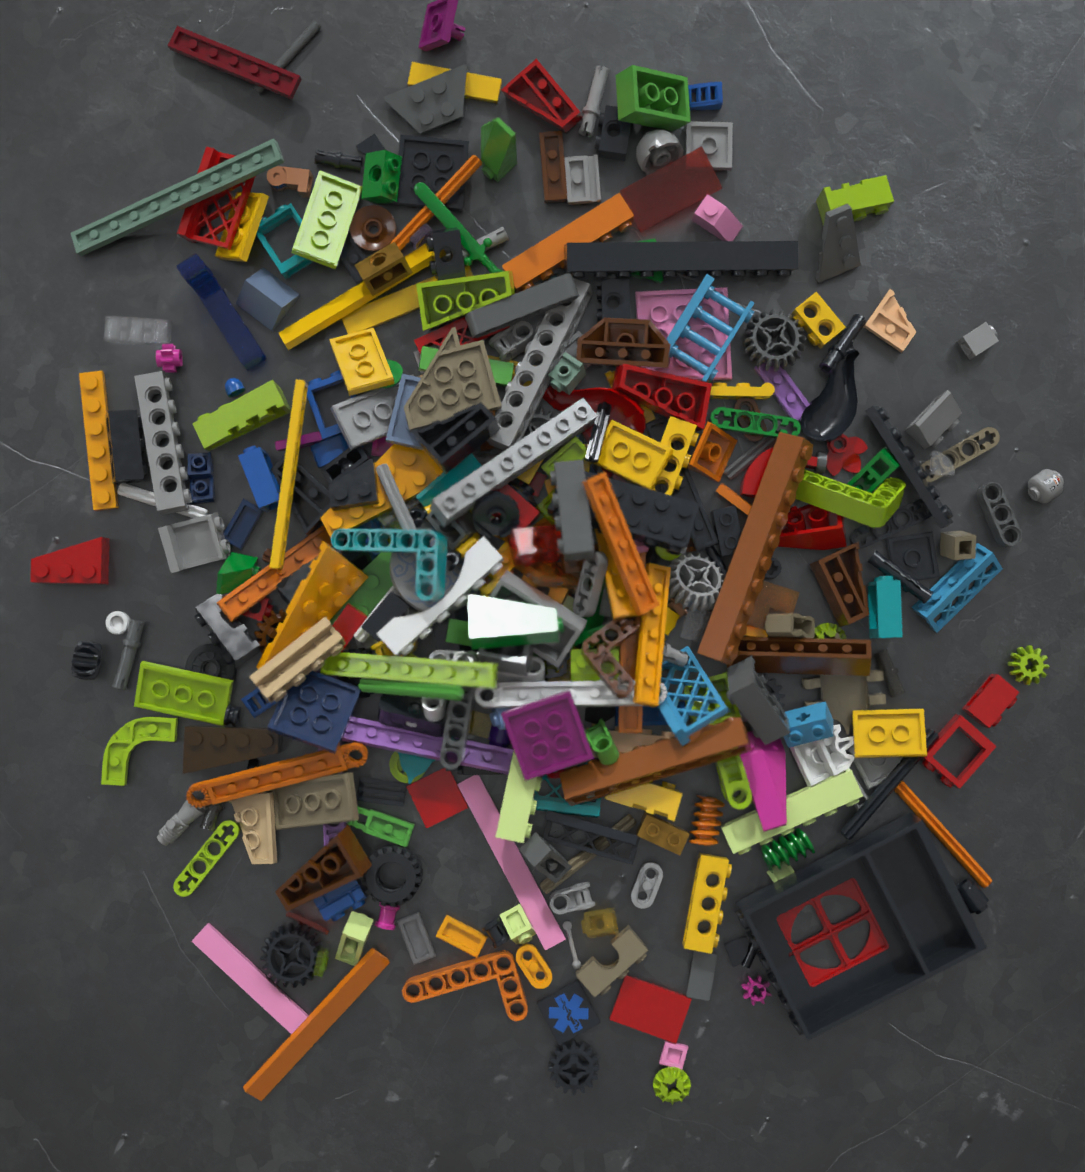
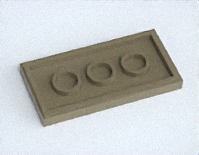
(316, 802)

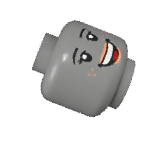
(1045, 486)

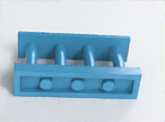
(695, 310)

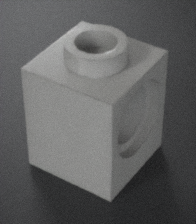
(978, 340)

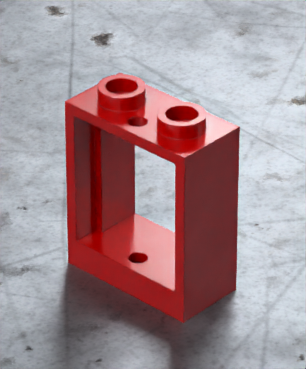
(974, 735)

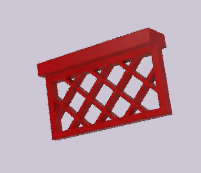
(196, 216)

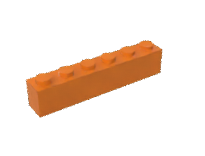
(549, 254)

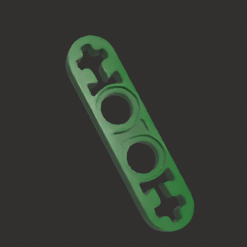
(755, 420)

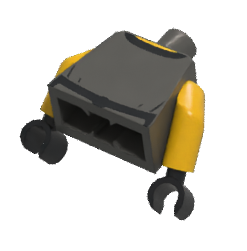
(460, 533)

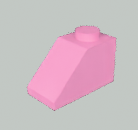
(717, 219)

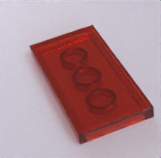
(671, 189)

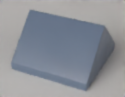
(266, 298)

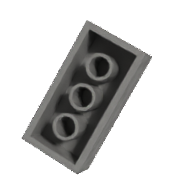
(517, 590)

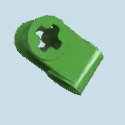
(602, 743)

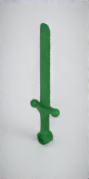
(450, 221)

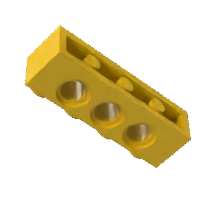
(677, 431)
(706, 940)

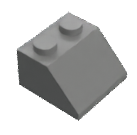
(934, 420)

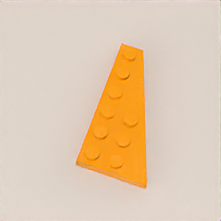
(412, 473)
(320, 595)

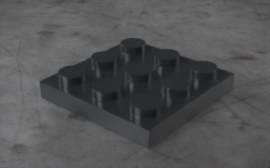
(432, 163)

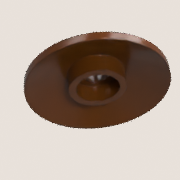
(371, 217)

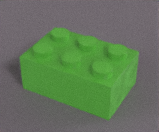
(652, 98)

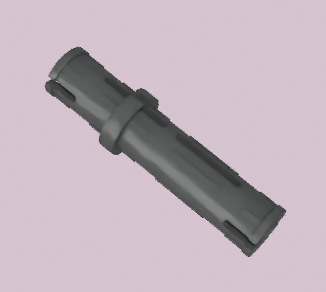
(128, 653)

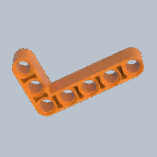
(471, 978)

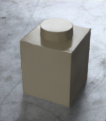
(958, 545)

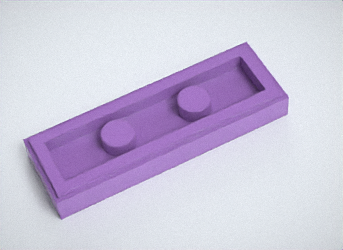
(785, 391)

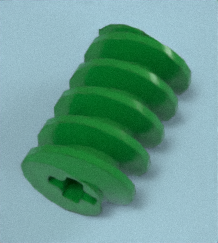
(786, 848)

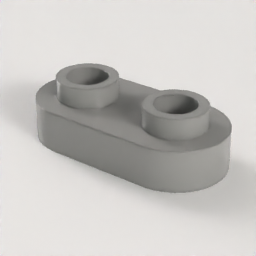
(646, 884)

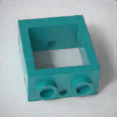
(268, 224)
(884, 608)

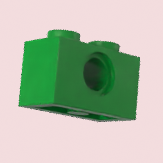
(381, 177)

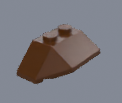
(626, 342)

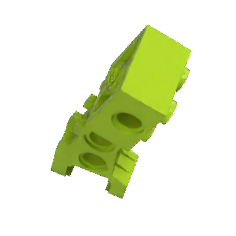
(730, 770)

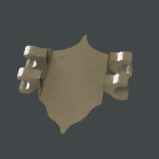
(845, 693)

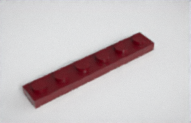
(234, 62)

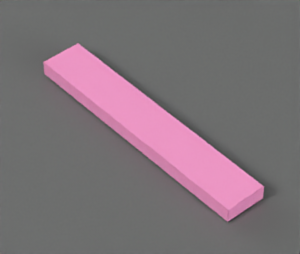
(250, 978)

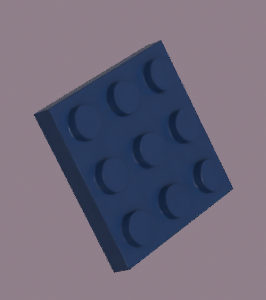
(316, 711)

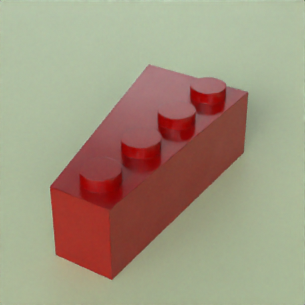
(665, 393)

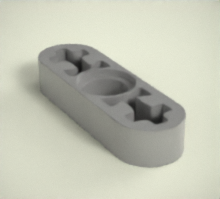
(586, 605)

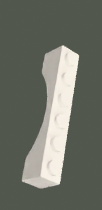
(404, 631)

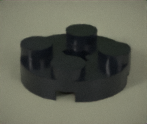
(496, 503)

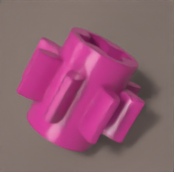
(169, 358)
(762, 988)

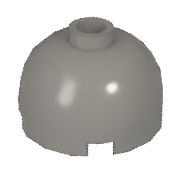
(657, 150)

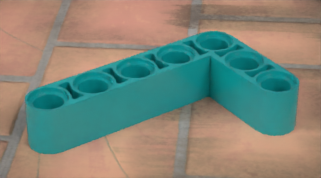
(399, 544)

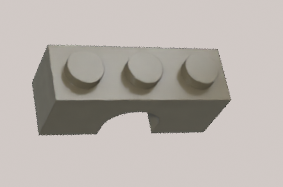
(598, 977)

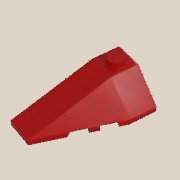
(813, 529)

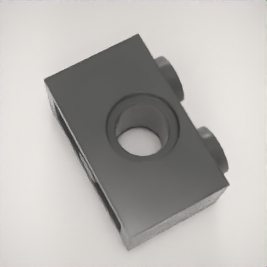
(545, 857)

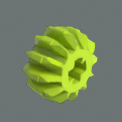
(1034, 671)

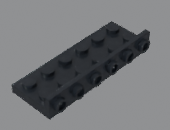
(650, 516)

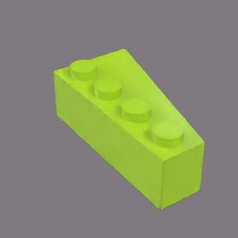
(456, 297)
(242, 415)

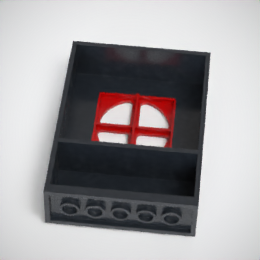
(912, 916)

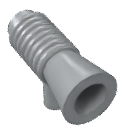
(179, 823)

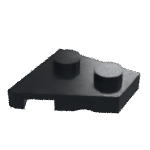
(355, 488)

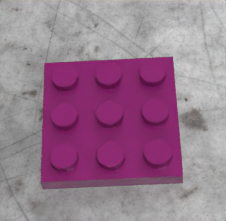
(547, 735)

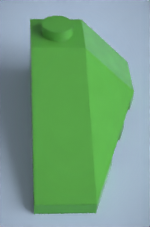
(497, 149)

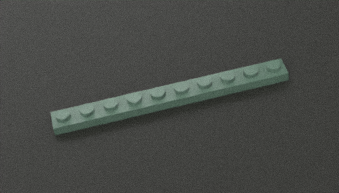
(177, 197)

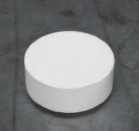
(117, 622)

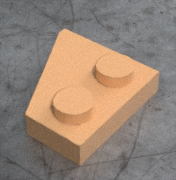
(891, 323)

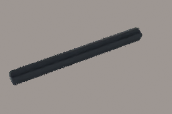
(884, 790)

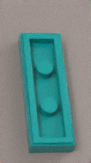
(448, 480)

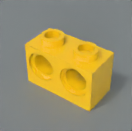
(823, 317)

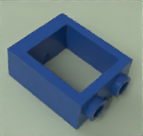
(319, 384)
(262, 481)

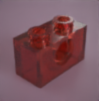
(522, 541)

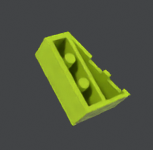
(864, 198)

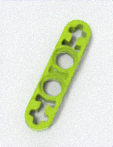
(205, 856)

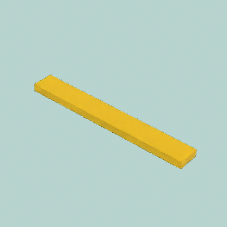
(347, 303)
(289, 474)

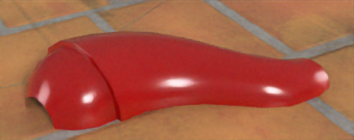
(624, 408)

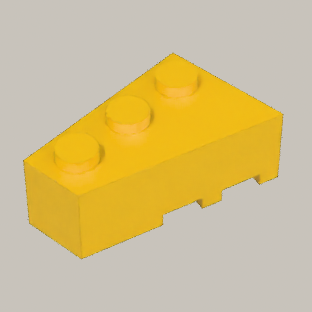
(651, 798)

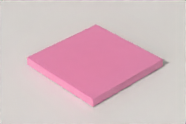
(665, 309)

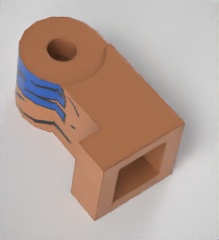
(291, 178)

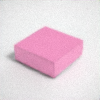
(673, 1054)

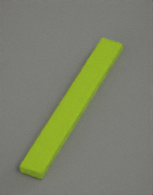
(411, 669)

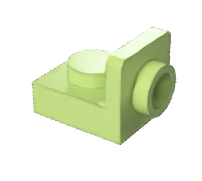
(518, 925)

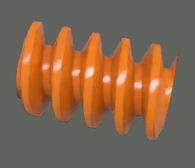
(707, 821)

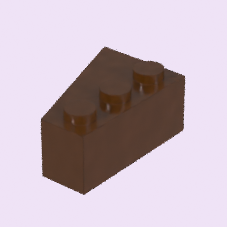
(843, 584)

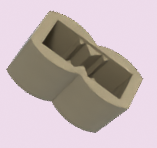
(790, 625)

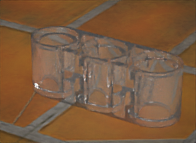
(137, 330)

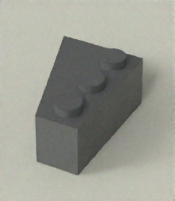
(755, 702)

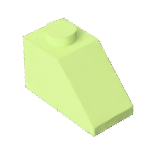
(354, 938)

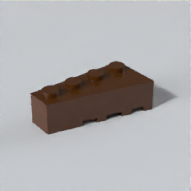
(328, 869)

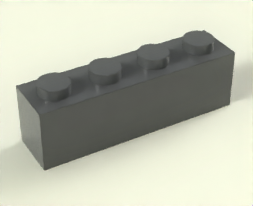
(573, 510)

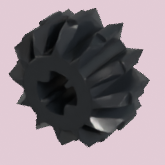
(86, 660)

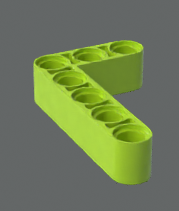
(850, 501)

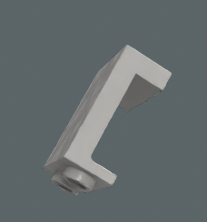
(194, 542)

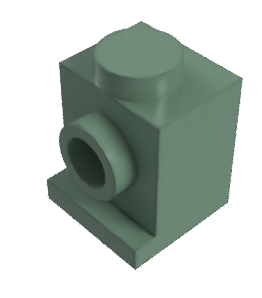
(568, 381)

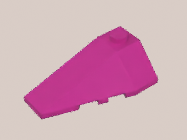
(767, 781)

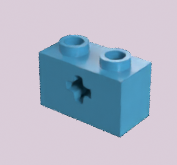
(809, 724)

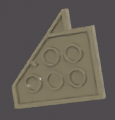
(452, 382)

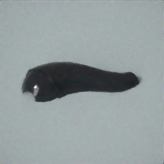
(836, 405)

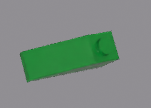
(875, 471)

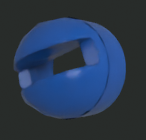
(234, 387)

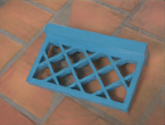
(669, 707)

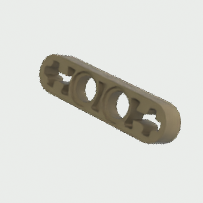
(958, 455)

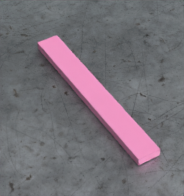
(512, 863)

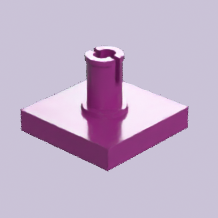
(440, 25)

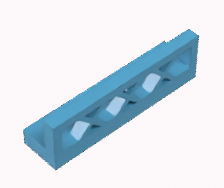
(956, 584)

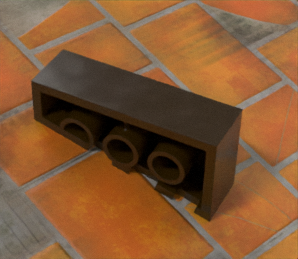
(222, 745)

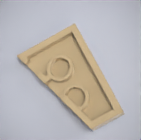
(257, 824)

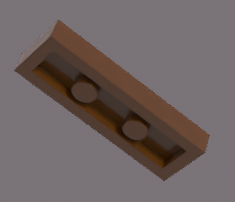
(553, 166)

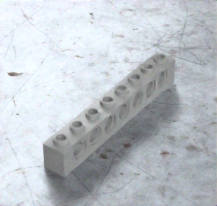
(525, 371)
(513, 462)

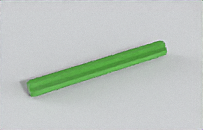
(415, 689)

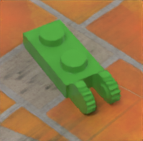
(384, 826)

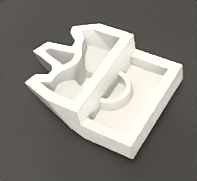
(823, 757)

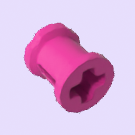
(387, 917)

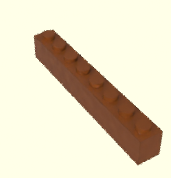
(655, 761)

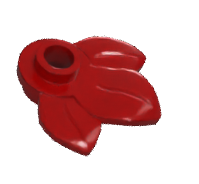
(847, 456)

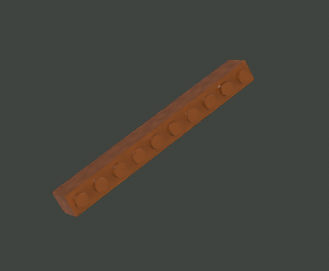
(755, 548)

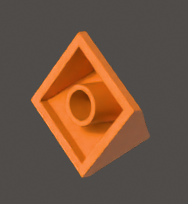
(712, 452)

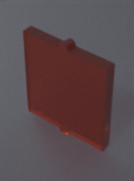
(307, 923)

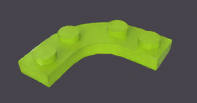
(127, 738)

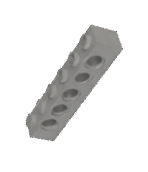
(148, 386)

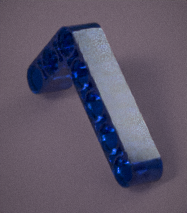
(222, 311)

